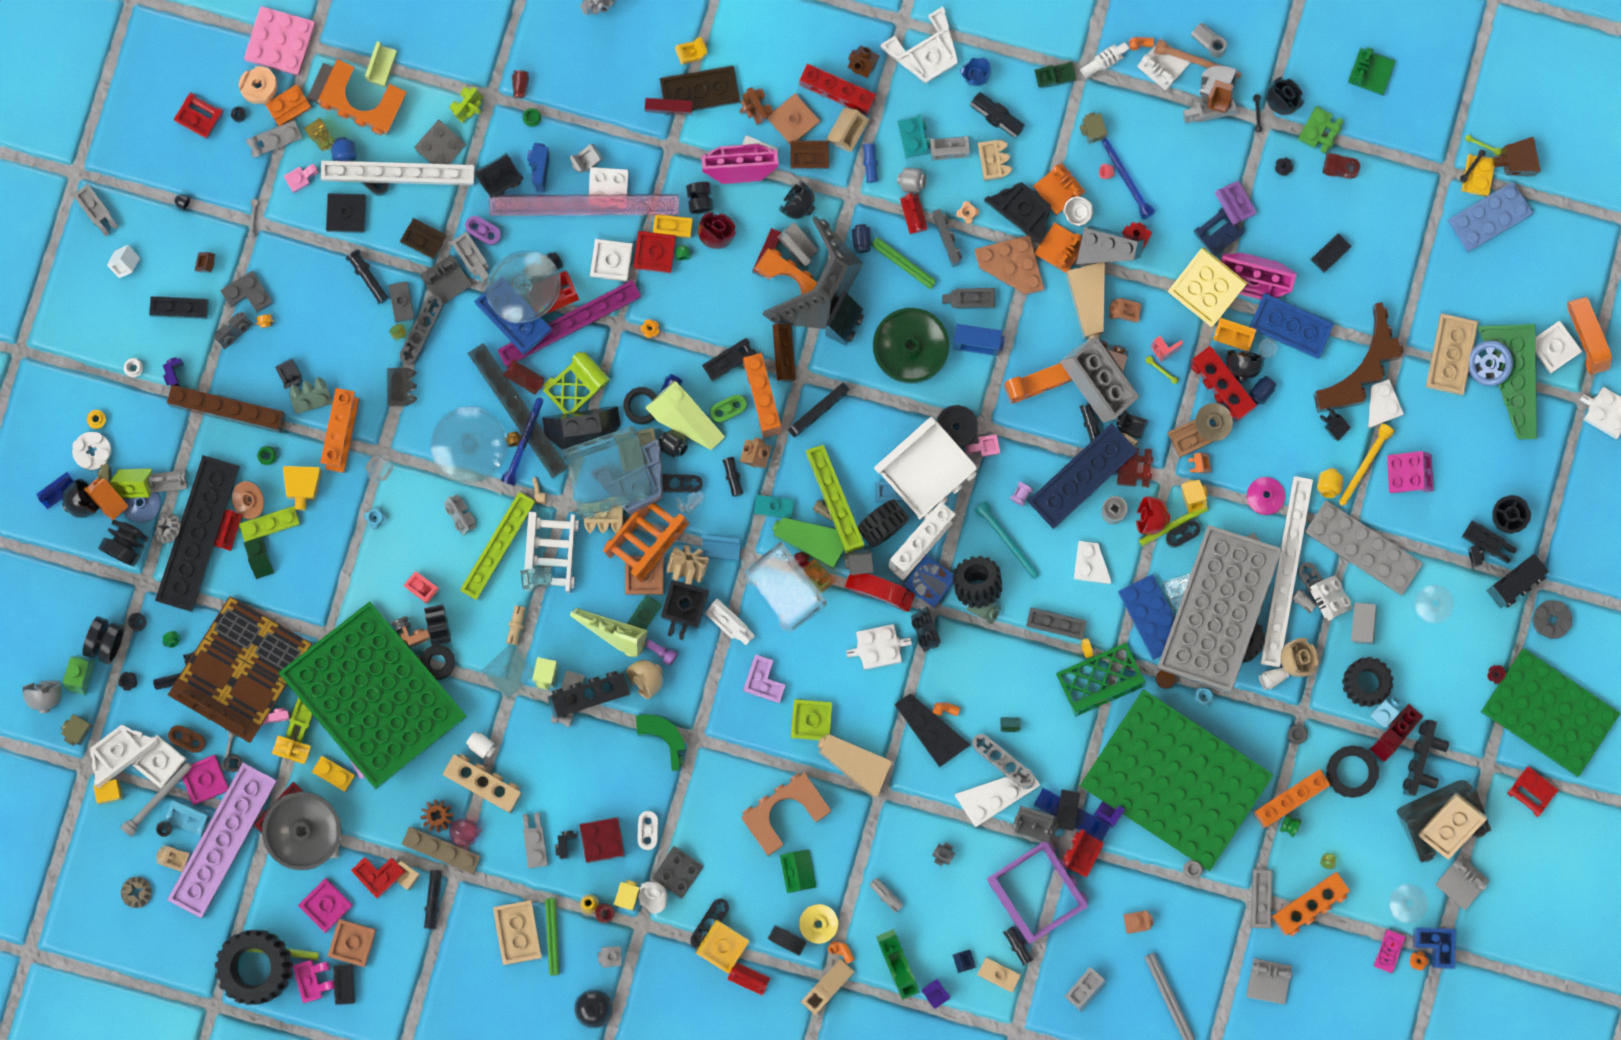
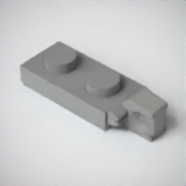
(1201, 112)
(471, 256)

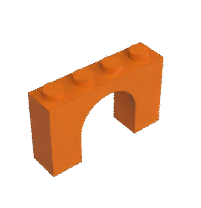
(334, 98)
(762, 395)

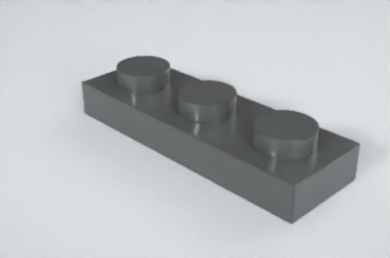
(947, 237)
(1056, 623)

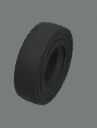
(449, 661)

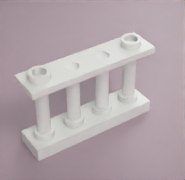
(533, 542)

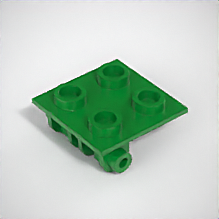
(1371, 71)

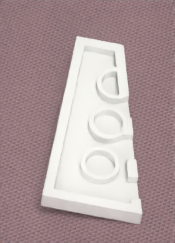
(991, 798)

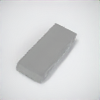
(1261, 898)

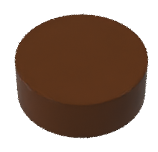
(1165, 679)

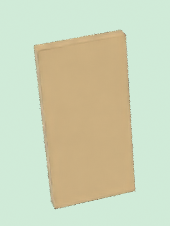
(1451, 354)

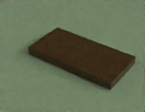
(705, 88)

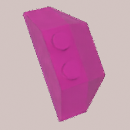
(740, 163)
(1261, 275)

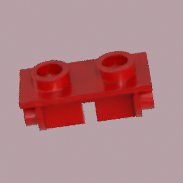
(913, 213)
(228, 530)
(748, 978)

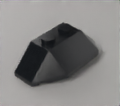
(581, 426)

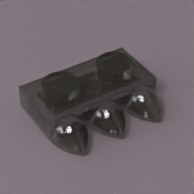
(399, 386)

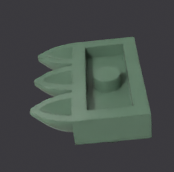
(310, 396)

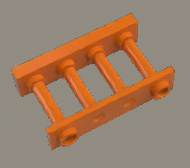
(340, 430)
(653, 553)

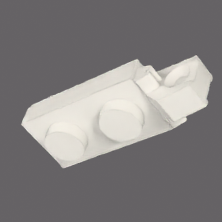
(729, 622)

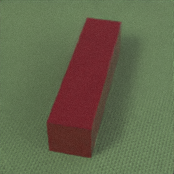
(668, 106)
(771, 242)

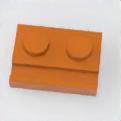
(288, 105)

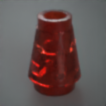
(520, 83)

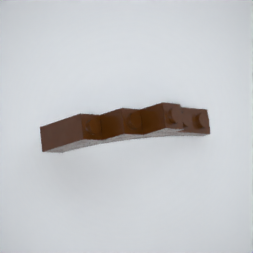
(1382, 349)

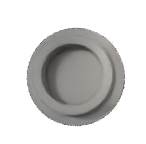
(1192, 870)

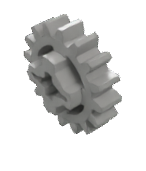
(596, 6)

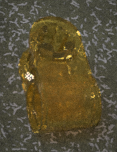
(320, 134)

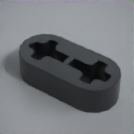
(1185, 537)

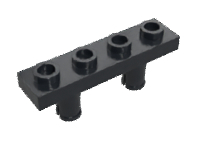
(1421, 751)

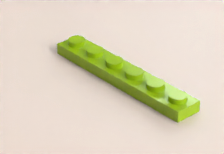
(834, 499)
(497, 546)

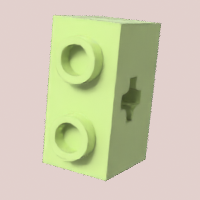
(545, 673)

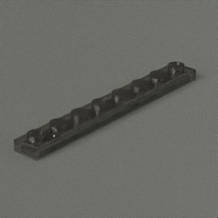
(517, 410)

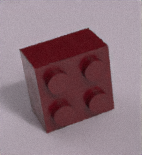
(602, 840)

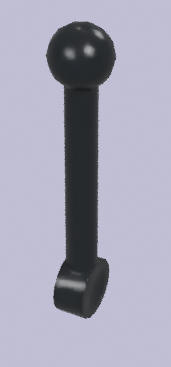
(1256, 98)
(1463, 178)

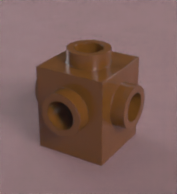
(863, 61)

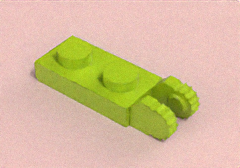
(302, 717)

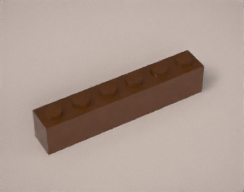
(226, 409)

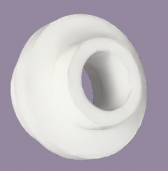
(127, 367)

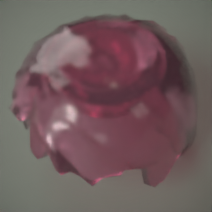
(464, 832)

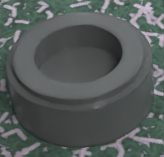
(1297, 734)

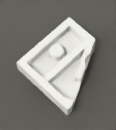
(1383, 404)

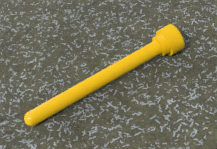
(1384, 433)

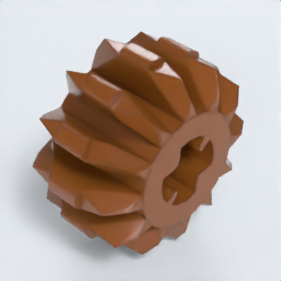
(439, 822)

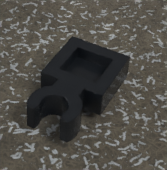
(1336, 424)

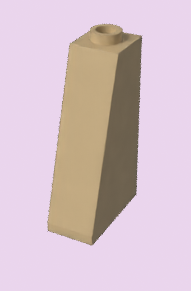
(1088, 298)
(856, 763)

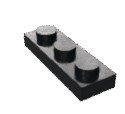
(178, 307)

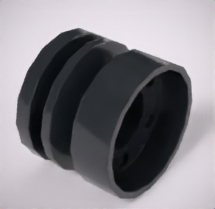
(123, 542)

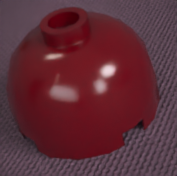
(716, 230)

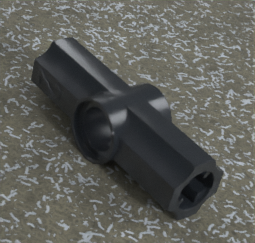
(997, 115)

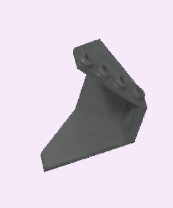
(817, 305)

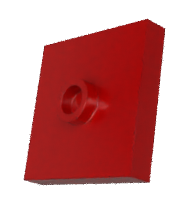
(654, 252)

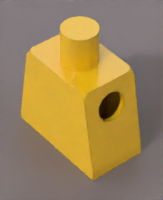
(301, 484)

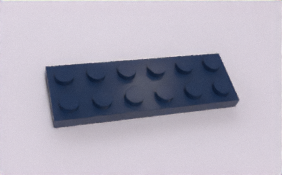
(1082, 476)

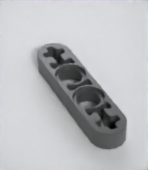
(424, 331)

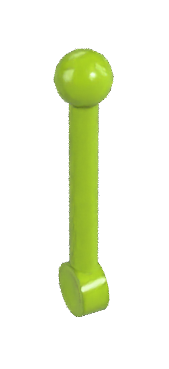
(1468, 138)
(1149, 360)

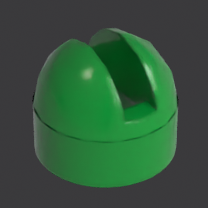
(683, 253)

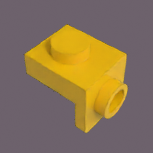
(691, 51)

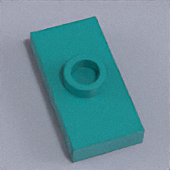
(773, 506)

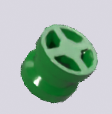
(1290, 825)

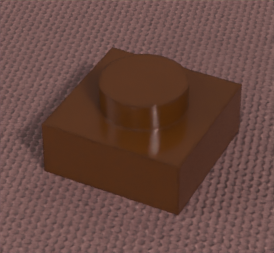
(204, 262)

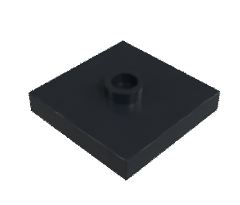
(346, 213)

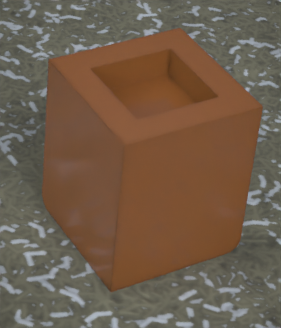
(1220, 96)

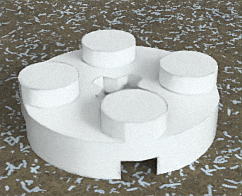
(82, 445)

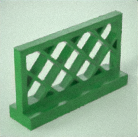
(1108, 694)

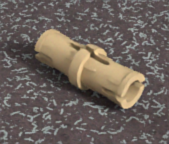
(515, 625)

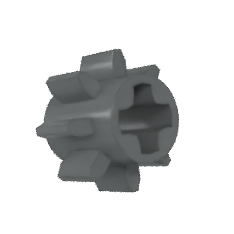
(943, 854)

